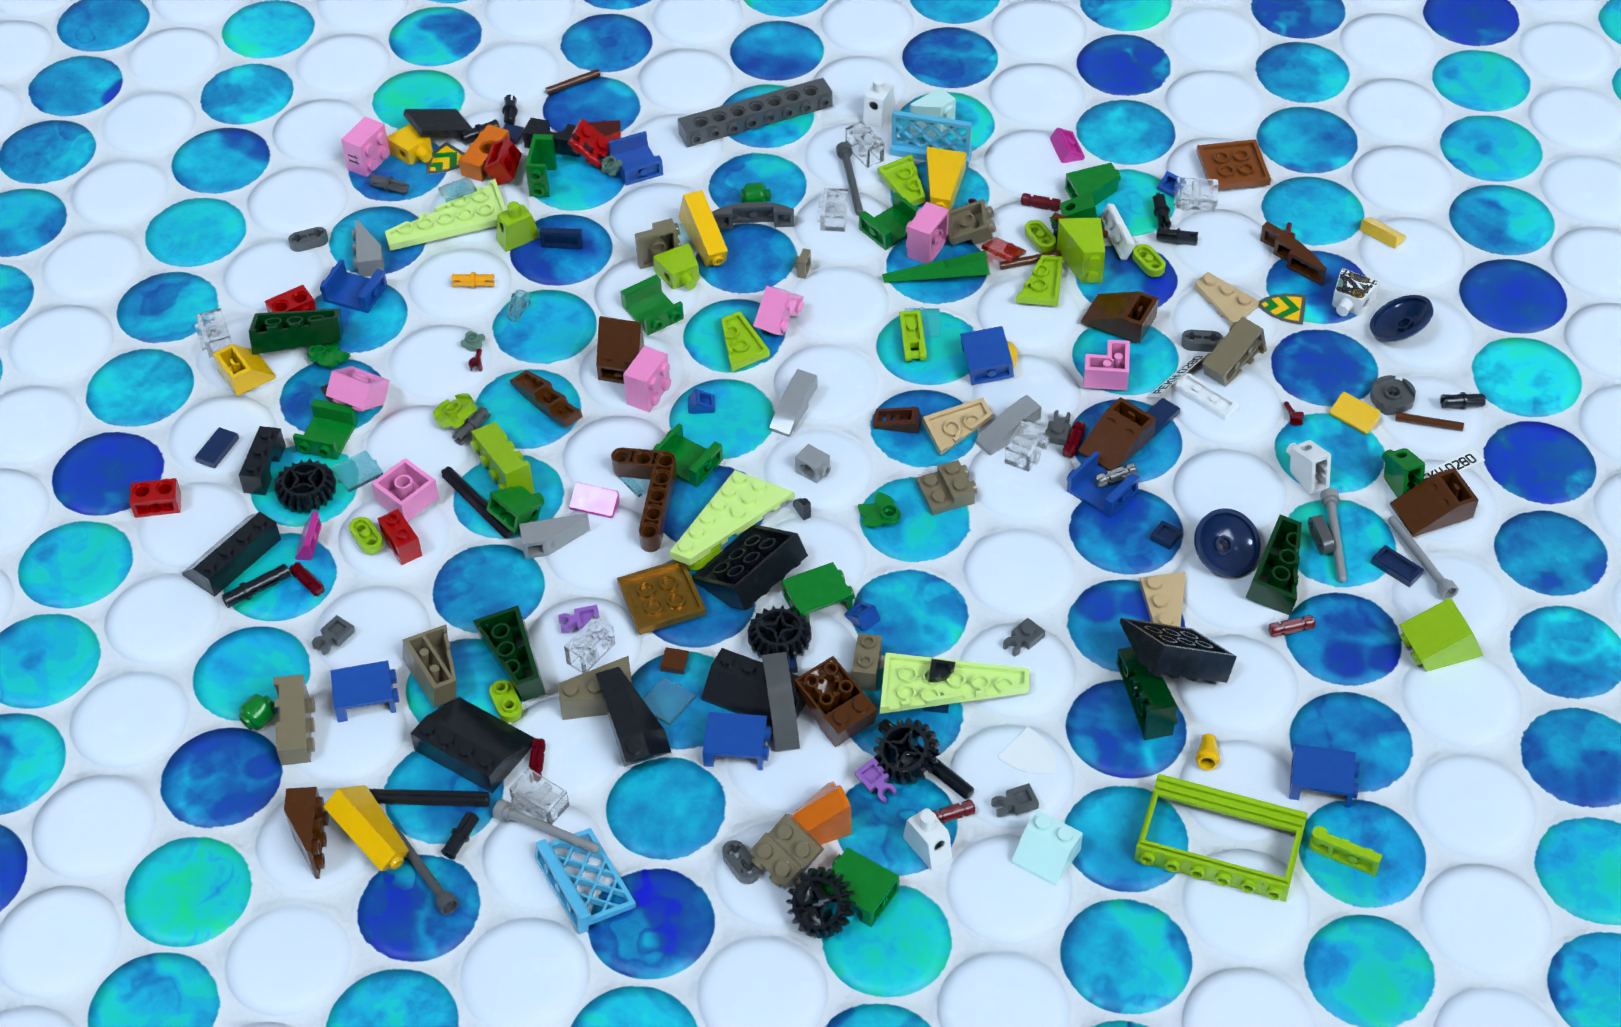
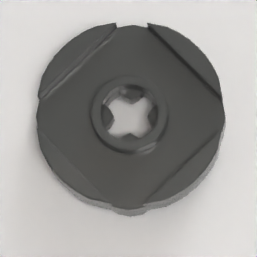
(1391, 404)

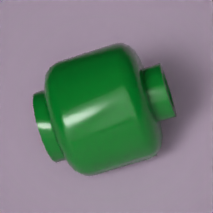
(755, 193)
(257, 712)

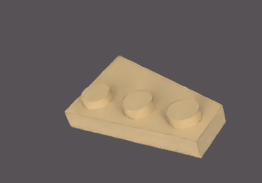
(1226, 298)
(956, 423)
(1164, 597)

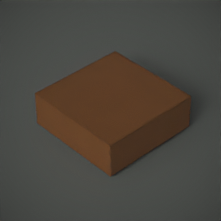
(674, 660)

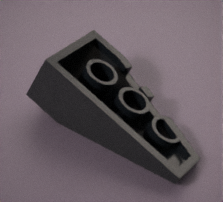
(632, 722)

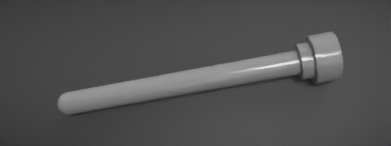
(1330, 500)
(1445, 587)
(505, 811)

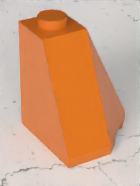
(826, 814)

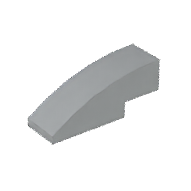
(794, 402)
(1004, 426)

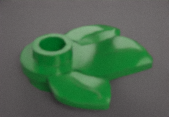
(327, 354)
(880, 512)

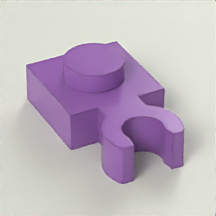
(579, 619)
(874, 779)

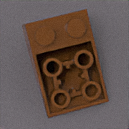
(1122, 314)
(617, 347)
(1119, 434)
(1436, 503)
(836, 701)
(307, 822)

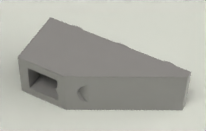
(367, 251)
(549, 535)

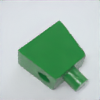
(1078, 207)
(1402, 470)
(514, 506)

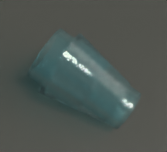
(518, 304)

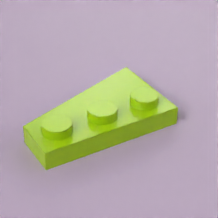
(903, 179)
(1044, 283)
(742, 341)

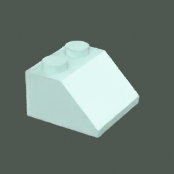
(936, 104)
(1047, 848)

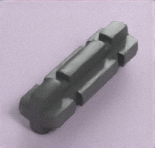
(1115, 475)

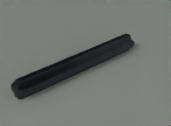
(474, 500)
(941, 771)
(431, 797)

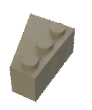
(1234, 351)
(431, 664)
(581, 694)
(294, 720)

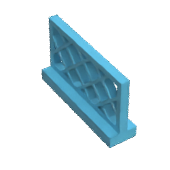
(906, 146)
(567, 891)

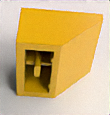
(242, 369)

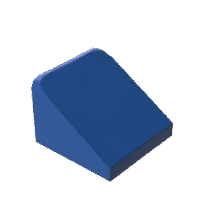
(1167, 183)
(701, 402)
(863, 616)

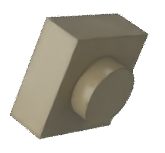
(803, 263)

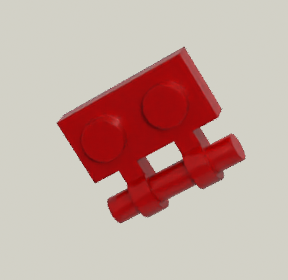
(592, 139)

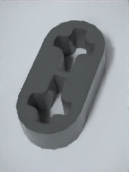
(308, 239)
(1201, 340)
(1321, 534)
(736, 865)

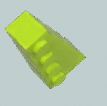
(501, 458)

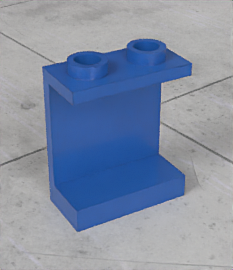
(637, 158)
(352, 289)
(987, 355)
(1104, 499)
(363, 687)
(736, 737)
(1323, 771)

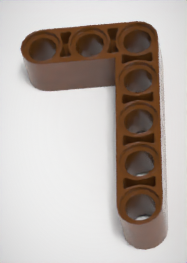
(662, 473)

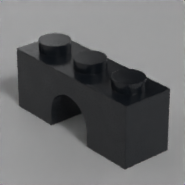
(541, 126)
(266, 448)

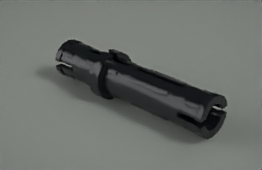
(248, 589)

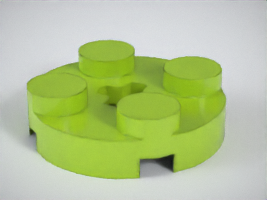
(454, 412)

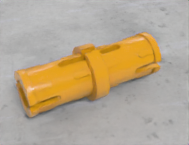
(473, 280)

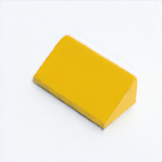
(1382, 232)
(1355, 413)

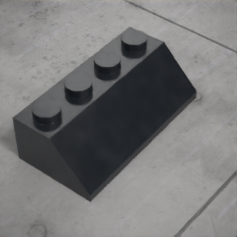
(234, 553)
(740, 686)

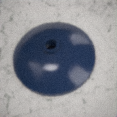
(1401, 318)
(1237, 536)

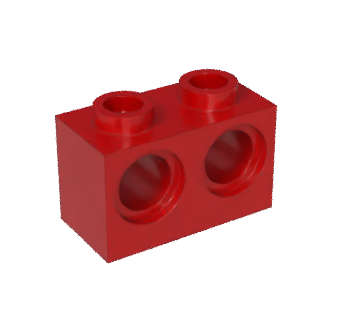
(502, 161)
(293, 300)
(155, 497)
(400, 537)

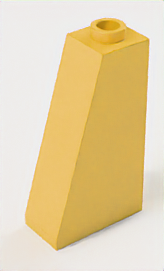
(944, 175)
(702, 228)
(367, 826)

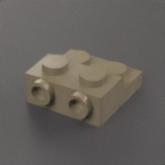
(971, 222)
(656, 241)
(947, 488)
(785, 851)

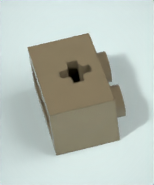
(867, 661)

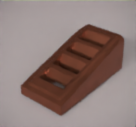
(910, 424)

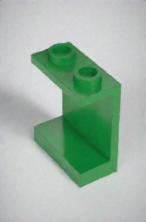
(539, 160)
(889, 226)
(650, 305)
(328, 430)
(692, 460)
(817, 590)
(872, 884)

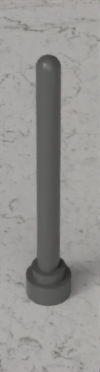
(844, 152)
(445, 901)

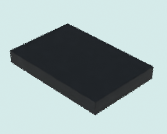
(436, 122)

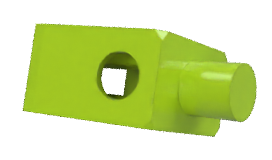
(515, 227)
(677, 267)

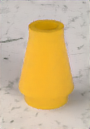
(1207, 754)

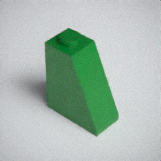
(1099, 180)

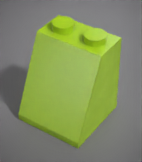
(1082, 247)
(1440, 637)

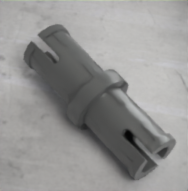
(471, 424)

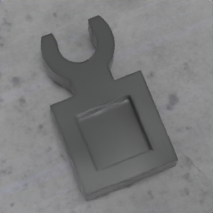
(1059, 429)
(332, 633)
(1025, 635)
(1019, 799)

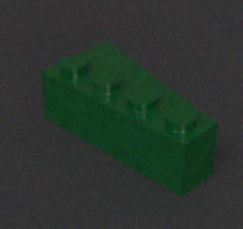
(294, 329)
(1278, 570)
(511, 647)
(1148, 696)

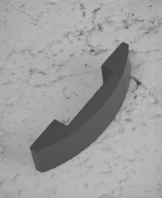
(753, 213)
(781, 701)

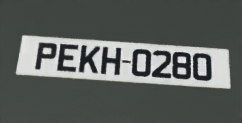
(1177, 375)
(1460, 462)

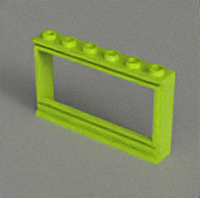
(1212, 869)

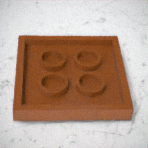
(1234, 164)

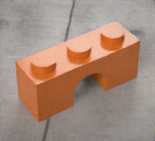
(474, 158)

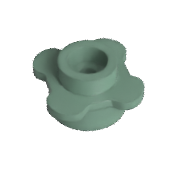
(611, 165)
(473, 341)

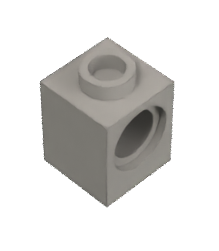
(812, 463)

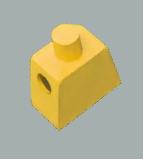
(409, 146)

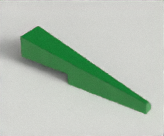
(961, 266)

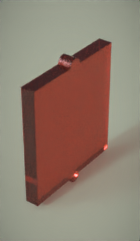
(609, 129)
(1003, 249)

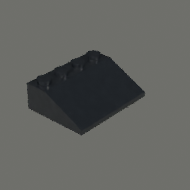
(751, 565)
(1178, 652)
(471, 743)

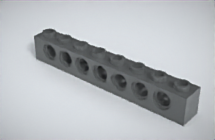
(755, 112)

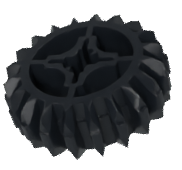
(305, 486)
(791, 628)
(911, 732)
(822, 912)

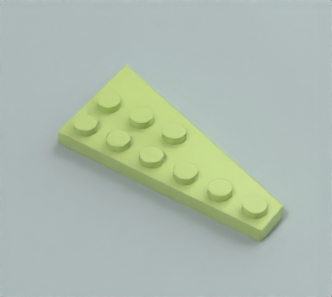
(451, 218)
(731, 511)
(907, 684)

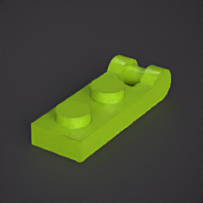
(912, 335)
(1344, 851)

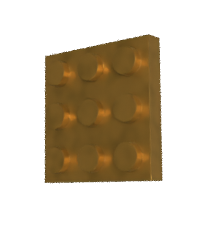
(661, 596)

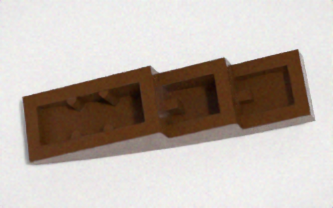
(1298, 257)
(544, 398)

